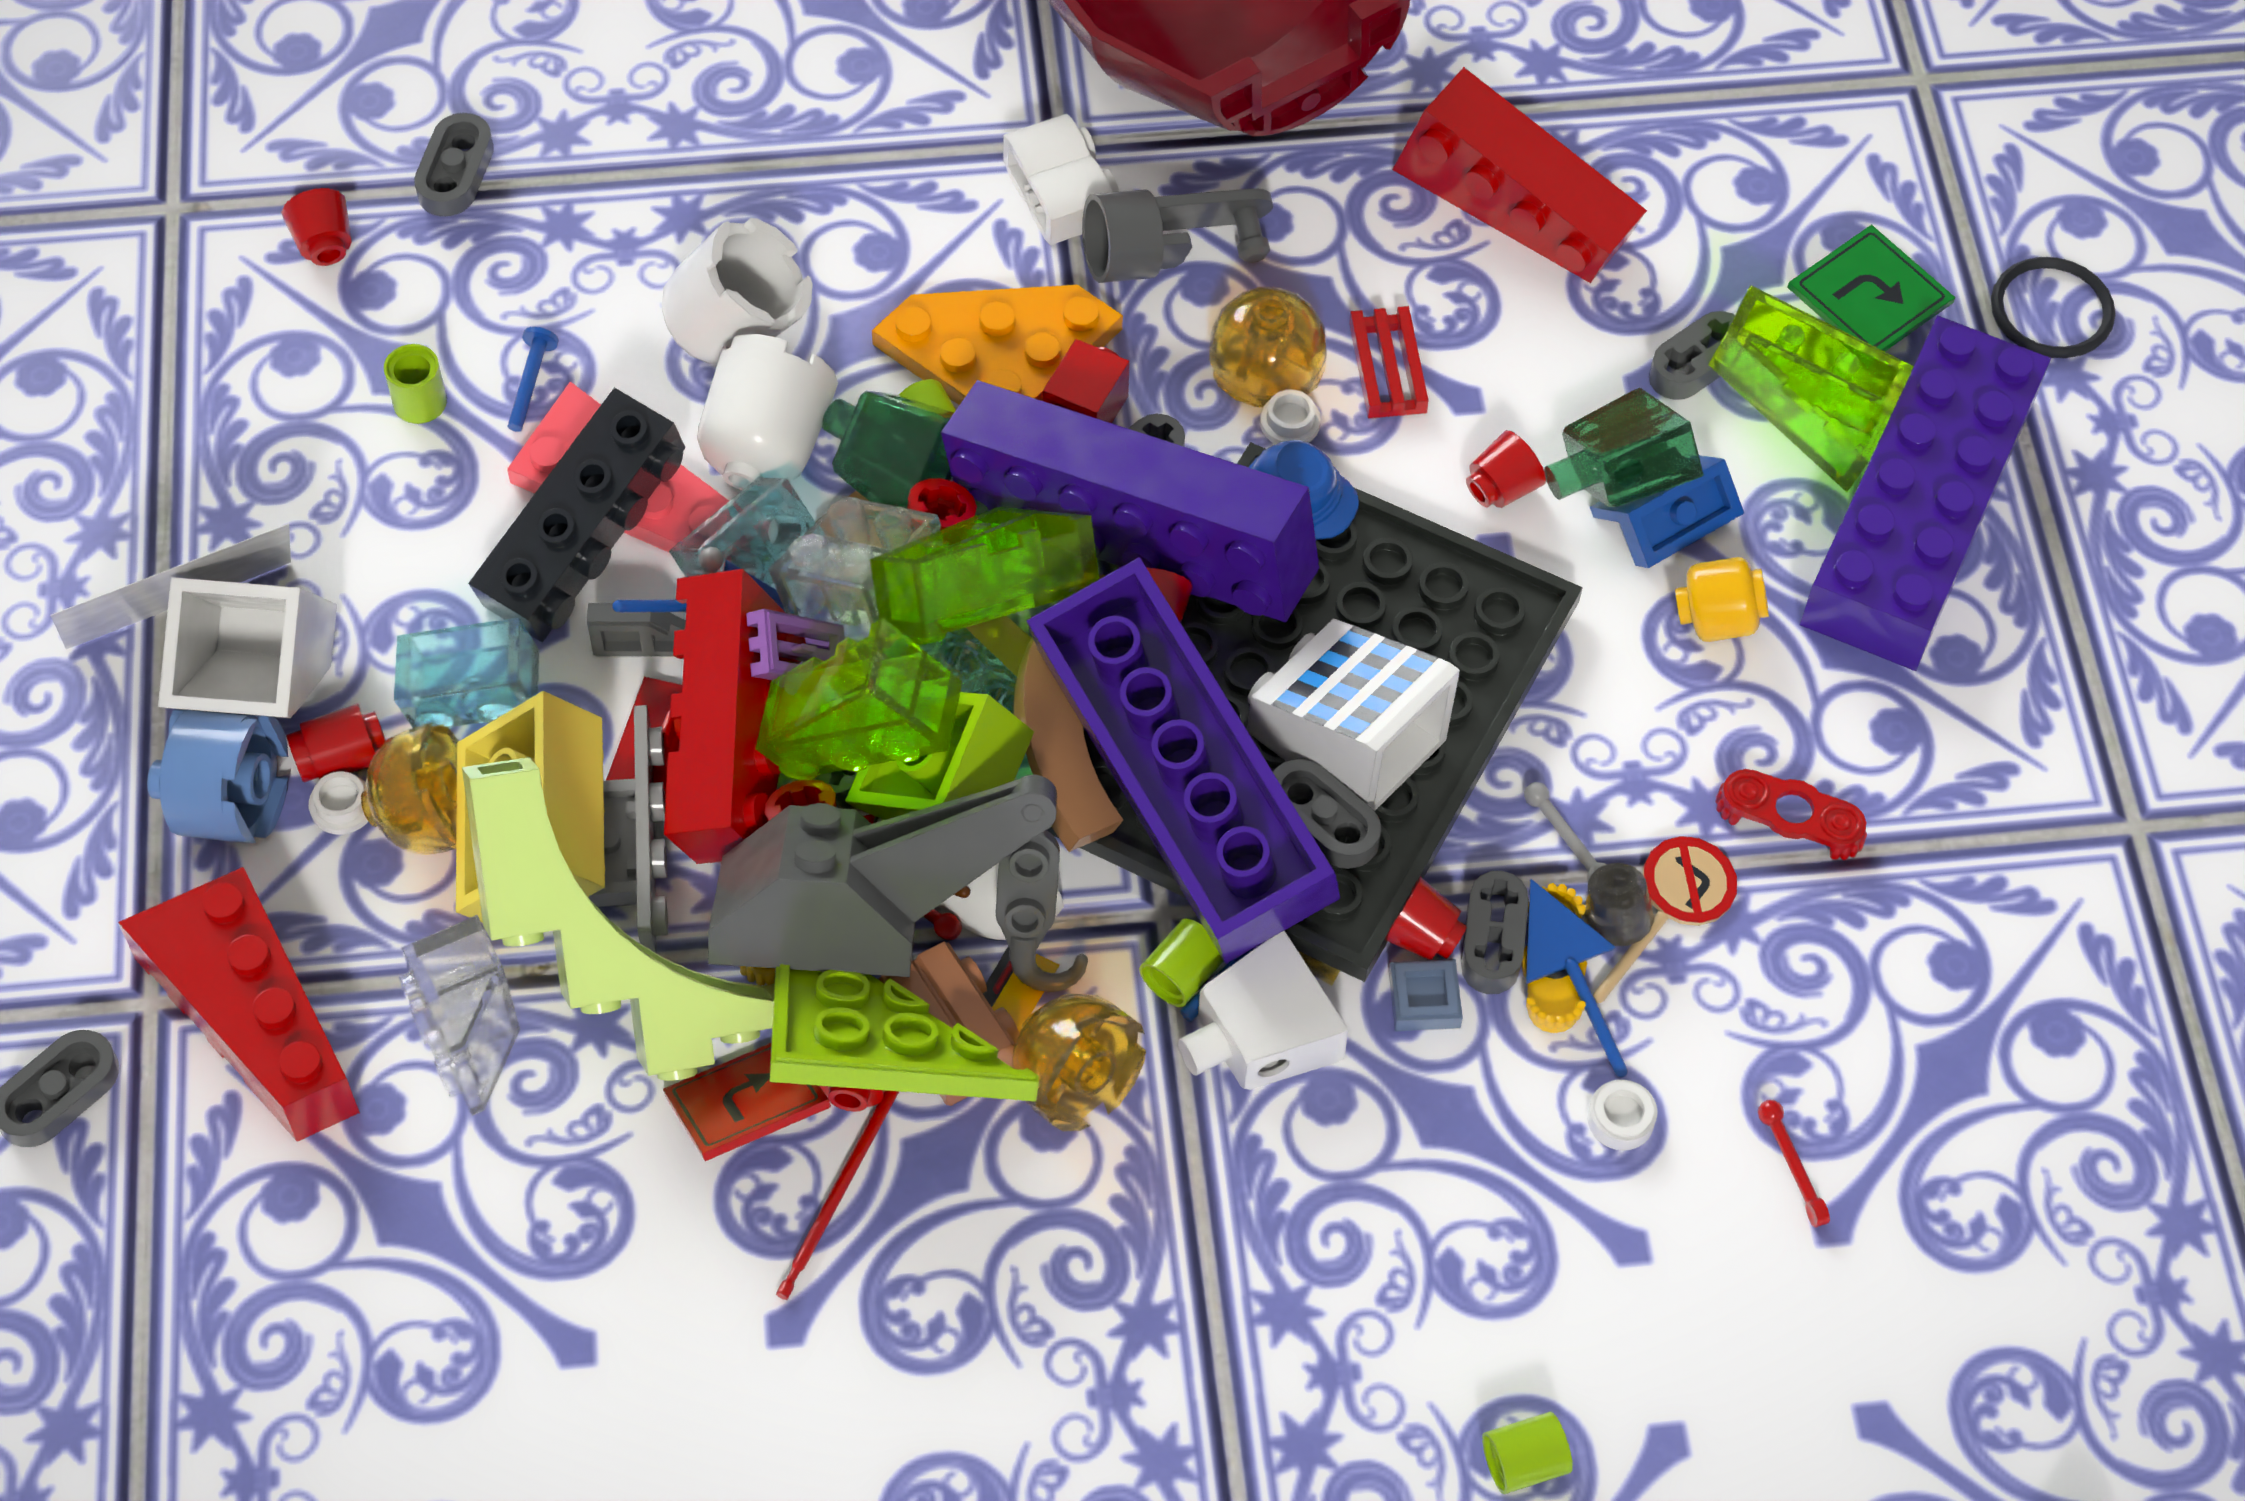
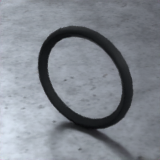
(2063, 265)

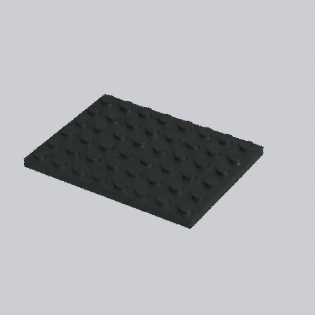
(1418, 589)

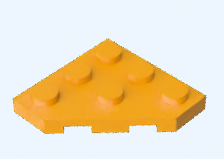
(994, 335)

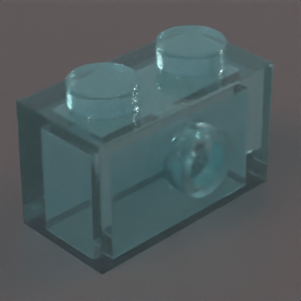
(465, 673)

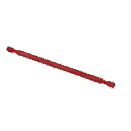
(837, 1193)

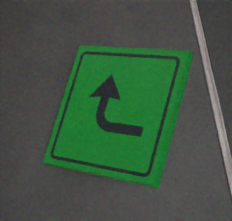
(1871, 290)

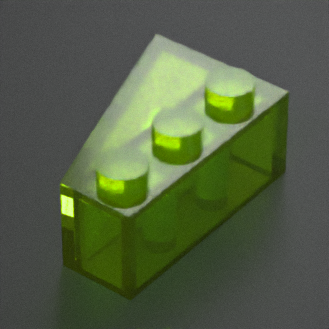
(1811, 381)
(983, 570)
(859, 707)

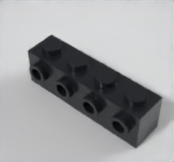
(579, 515)

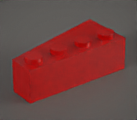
(1517, 178)
(717, 776)
(238, 987)

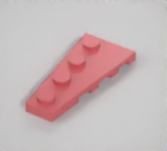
(671, 510)

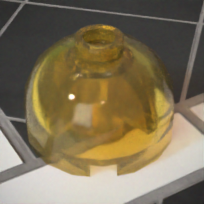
(1267, 345)
(415, 789)
(1082, 1055)

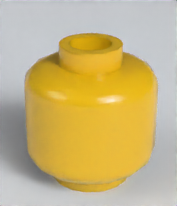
(1723, 599)

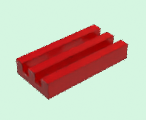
(1382, 325)

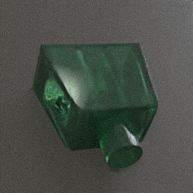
(887, 444)
(1626, 451)

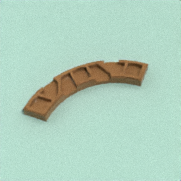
(1061, 754)

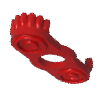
(1832, 822)

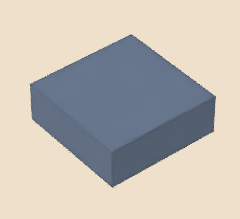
(1425, 995)

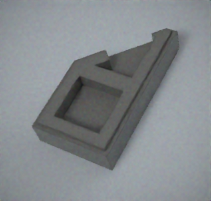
(631, 632)

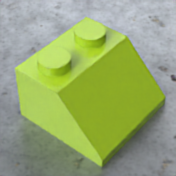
(982, 754)

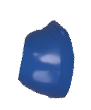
(1331, 495)

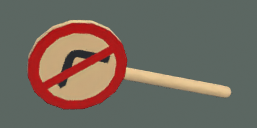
(1686, 884)

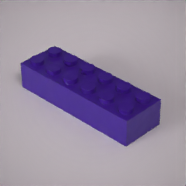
(1924, 493)
(1174, 507)
(1184, 760)

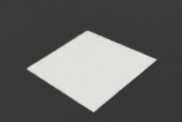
(151, 594)

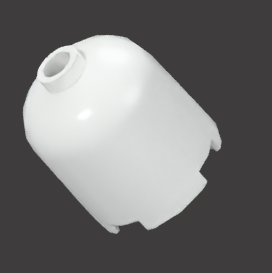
(735, 286)
(763, 410)

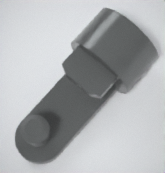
(1126, 229)

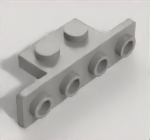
(630, 846)

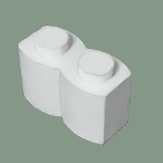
(1055, 174)

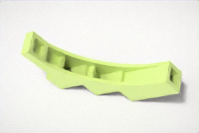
(531, 891)

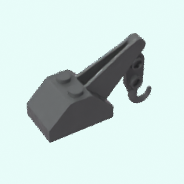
(846, 893)

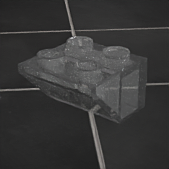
(829, 567)
(461, 1008)

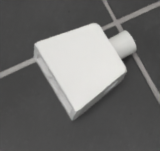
(1265, 1019)

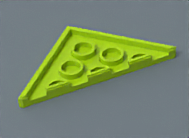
(879, 1037)

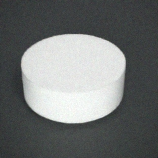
(1622, 1114)

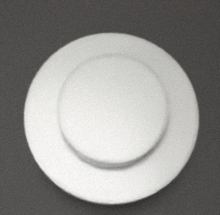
(1290, 417)
(337, 803)

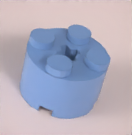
(220, 775)

